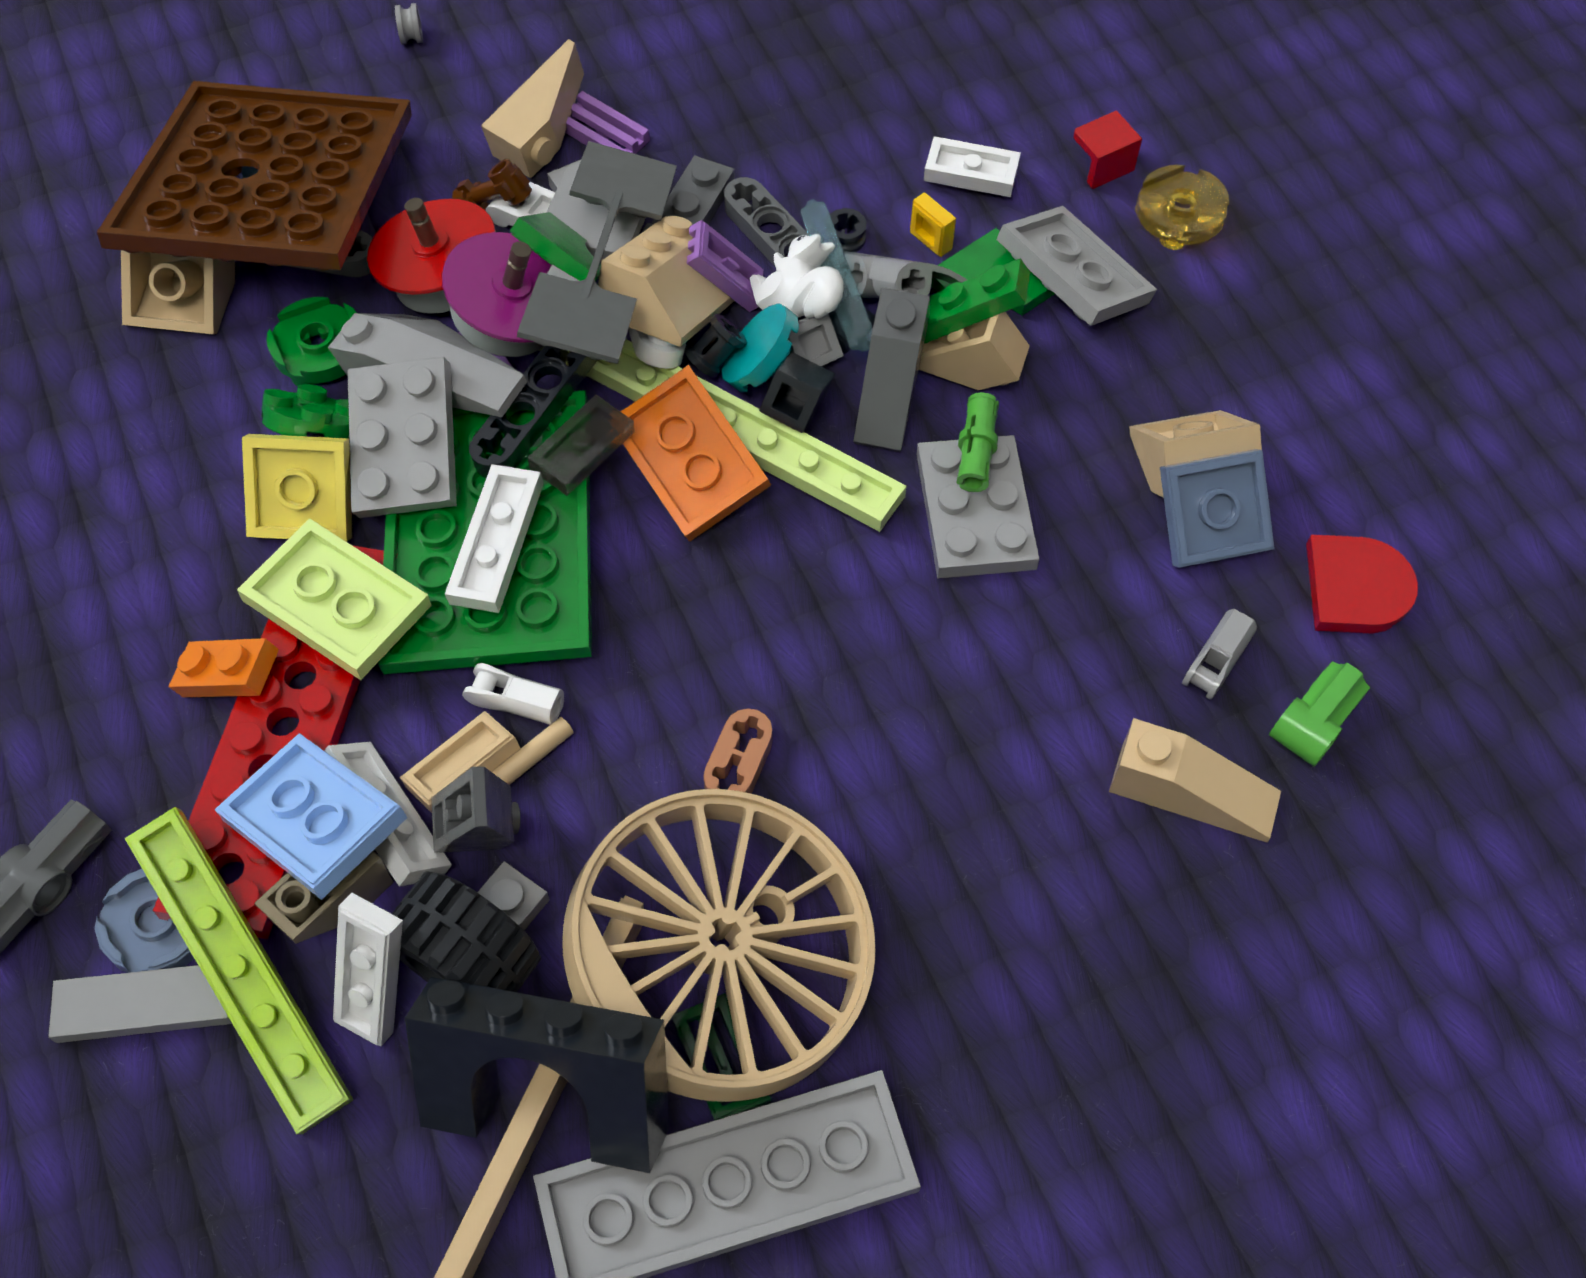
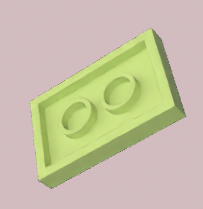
(334, 598)

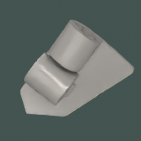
(879, 272)

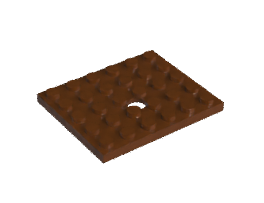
(304, 206)

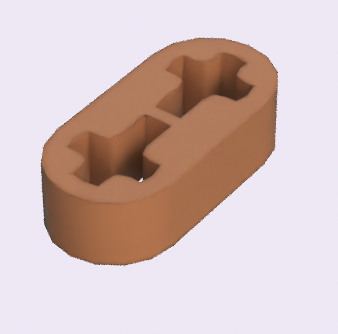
(727, 751)

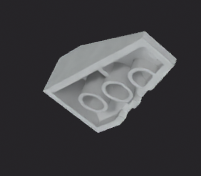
(477, 377)

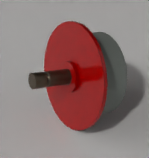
(414, 245)

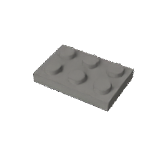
(1076, 265)
(401, 437)
(977, 529)

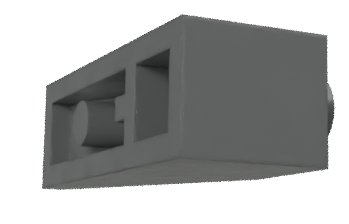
(892, 369)
(474, 813)

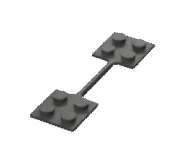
(580, 313)

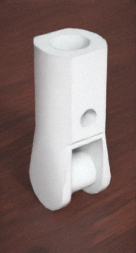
(519, 696)

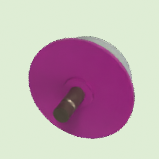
(489, 289)

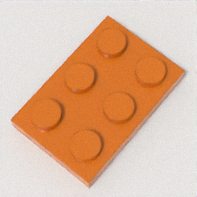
(691, 454)

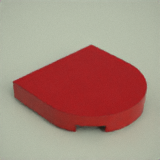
(1358, 584)

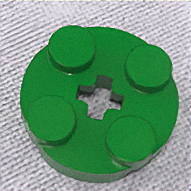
(292, 336)
(305, 412)

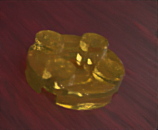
(1182, 225)

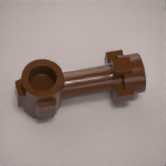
(505, 181)

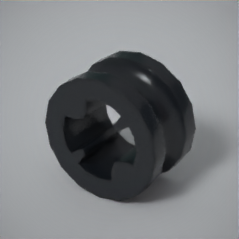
(850, 220)

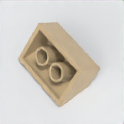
(669, 293)

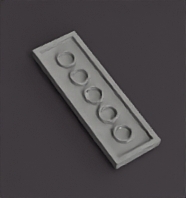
(730, 1184)

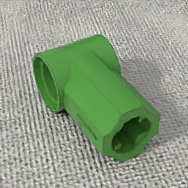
(1316, 720)

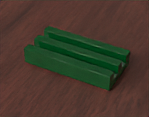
(681, 1025)

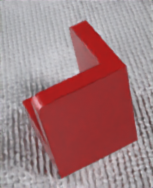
(1111, 146)

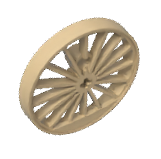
(600, 983)

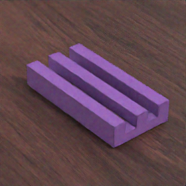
(607, 124)
(722, 264)

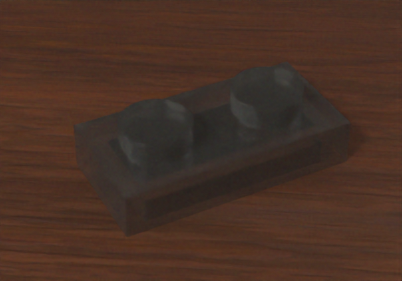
(581, 444)

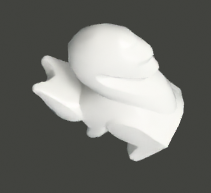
(801, 281)

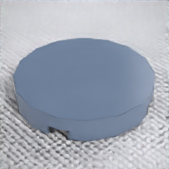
(142, 948)

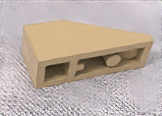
(534, 118)
(1193, 781)

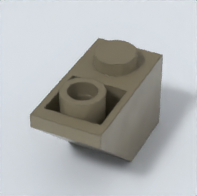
(305, 915)

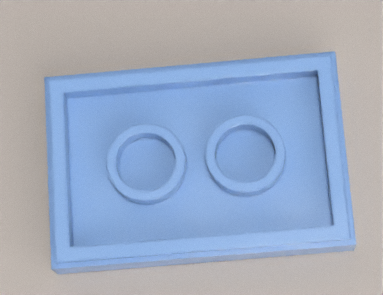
(311, 815)

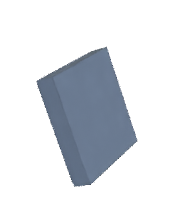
(1217, 508)

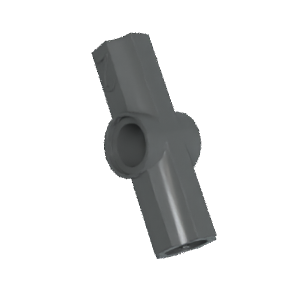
(39, 874)

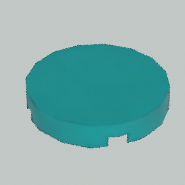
(765, 348)

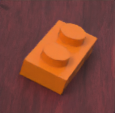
(223, 668)

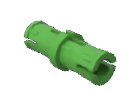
(978, 442)

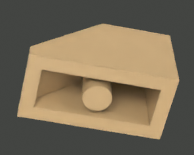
(979, 354)

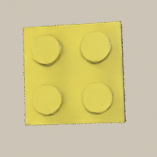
(295, 481)

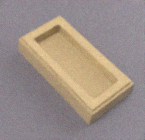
(476, 745)

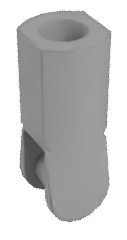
(1221, 652)

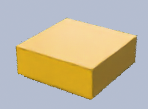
(932, 224)

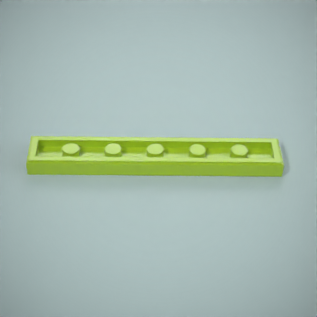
(239, 971)

